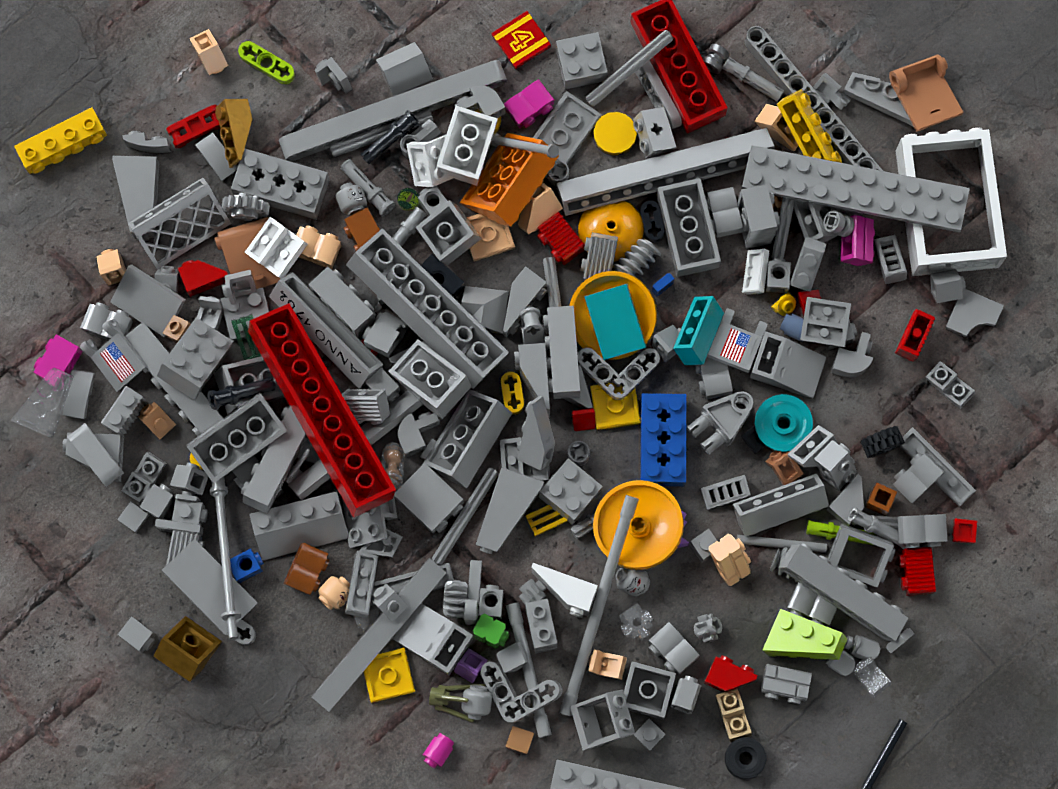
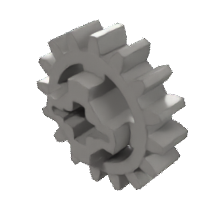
(245, 206)

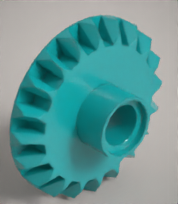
(783, 408)

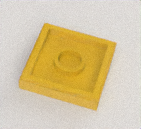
(614, 413)
(389, 676)

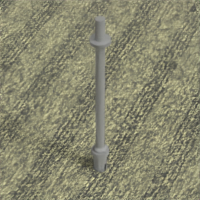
(219, 491)

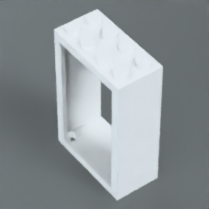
(964, 261)

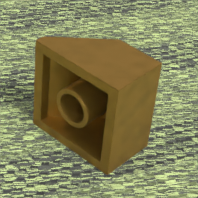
(187, 648)

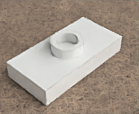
(755, 271)

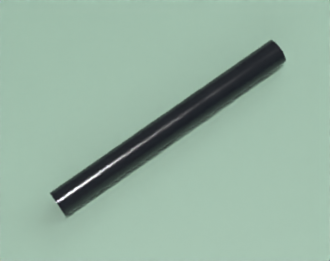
(884, 755)

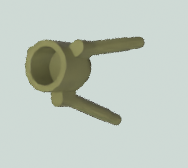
(440, 697)

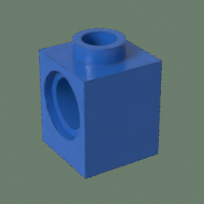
(241, 575)

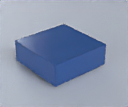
(663, 284)

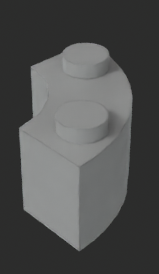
(385, 333)

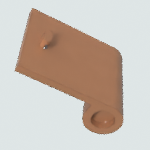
(925, 91)
(235, 243)

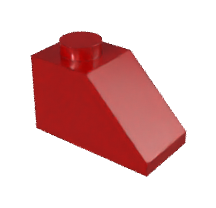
(200, 276)

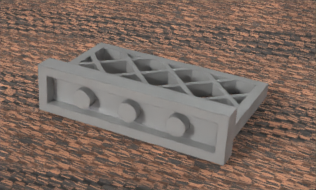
(171, 207)

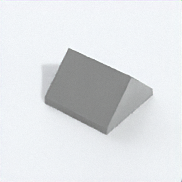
(404, 69)

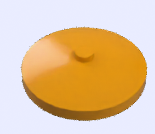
(641, 296)
(652, 531)

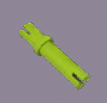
(829, 531)

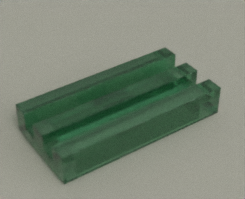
(243, 320)

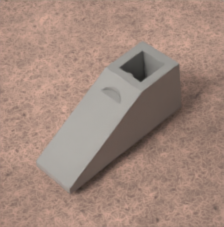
(524, 292)
(537, 439)

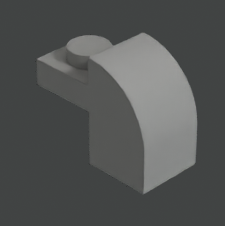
(485, 100)
(852, 363)
(410, 432)

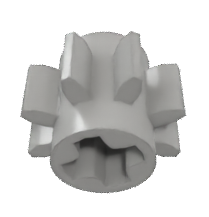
(532, 591)
(708, 628)

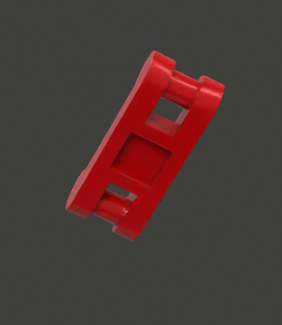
(194, 125)

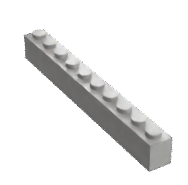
(649, 174)
(197, 410)

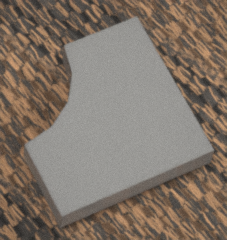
(971, 312)

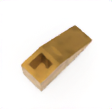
(235, 123)

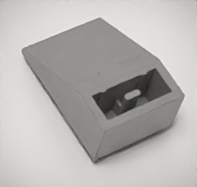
(787, 365)
(434, 638)

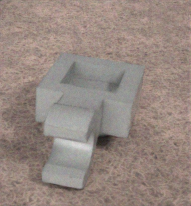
(828, 91)

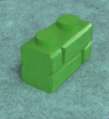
(491, 631)

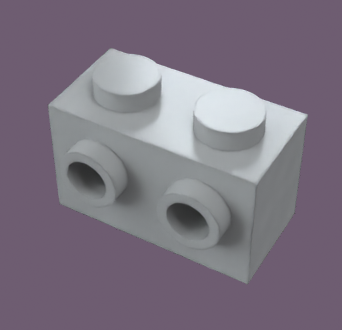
(836, 465)

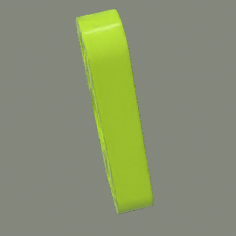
(282, 65)

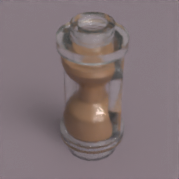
(392, 458)

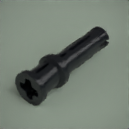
(398, 130)
(232, 394)

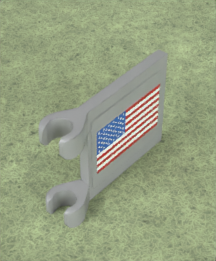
(735, 345)
(115, 358)

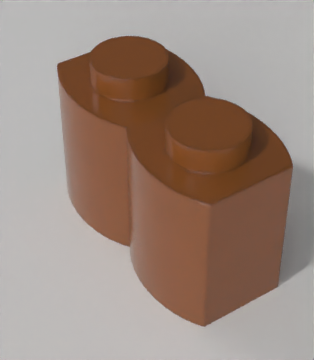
(306, 569)

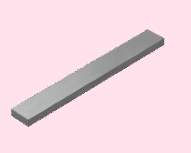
(317, 474)
(377, 637)

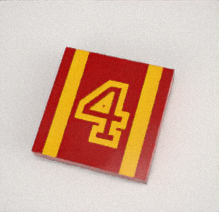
(521, 40)

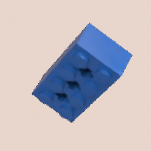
(674, 429)

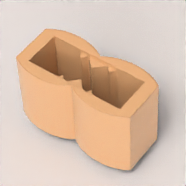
(320, 248)

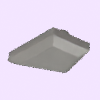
(385, 547)

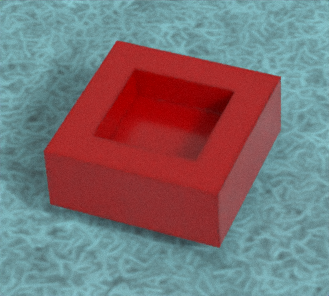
(964, 531)

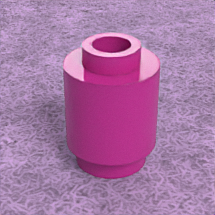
(438, 751)

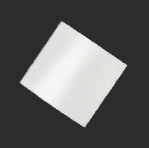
(276, 248)

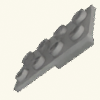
(369, 526)

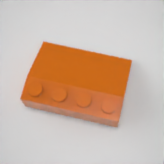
(508, 182)

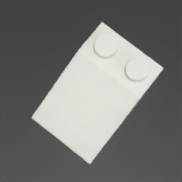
(570, 591)

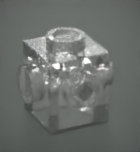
(633, 614)

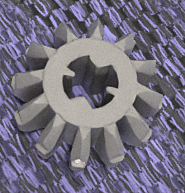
(454, 599)

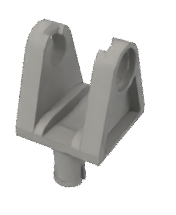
(723, 418)

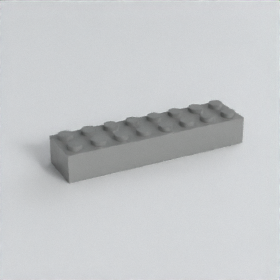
(426, 307)

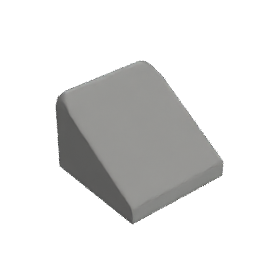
(512, 658)

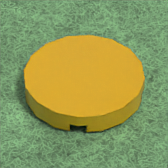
(615, 133)

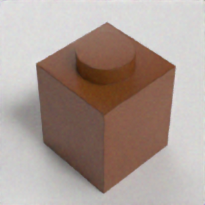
(880, 499)

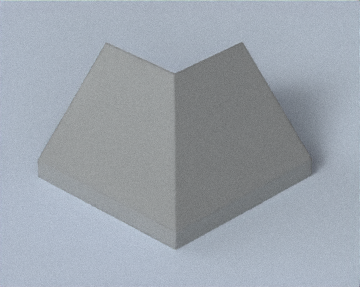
(487, 307)

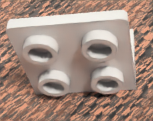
(423, 162)

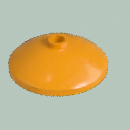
(626, 220)

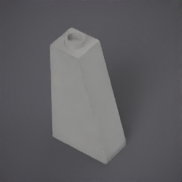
(138, 186)
(507, 506)

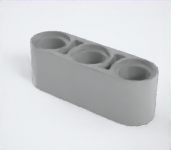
(95, 454)

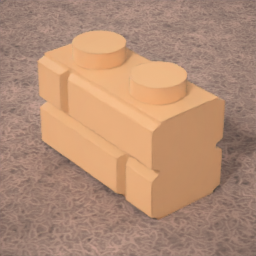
(730, 559)

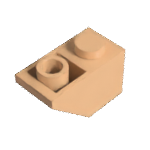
(539, 209)

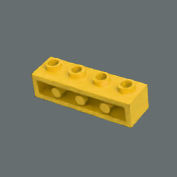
(807, 127)
(61, 140)

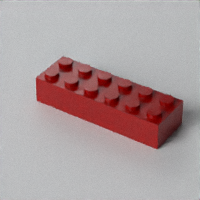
(680, 65)

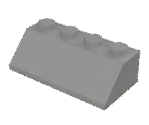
(468, 437)
(236, 438)
(308, 521)

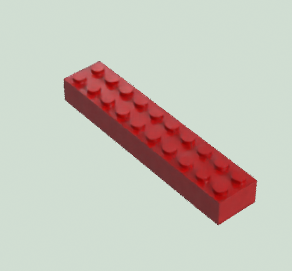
(321, 410)

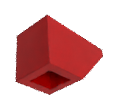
(727, 676)

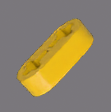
(517, 392)

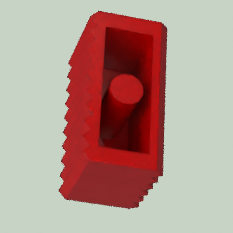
(560, 238)
(915, 335)
(918, 571)

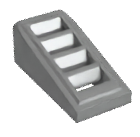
(895, 272)
(728, 500)

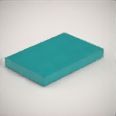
(615, 321)

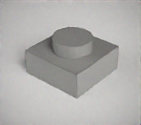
(649, 734)

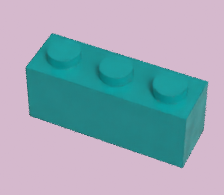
(698, 330)

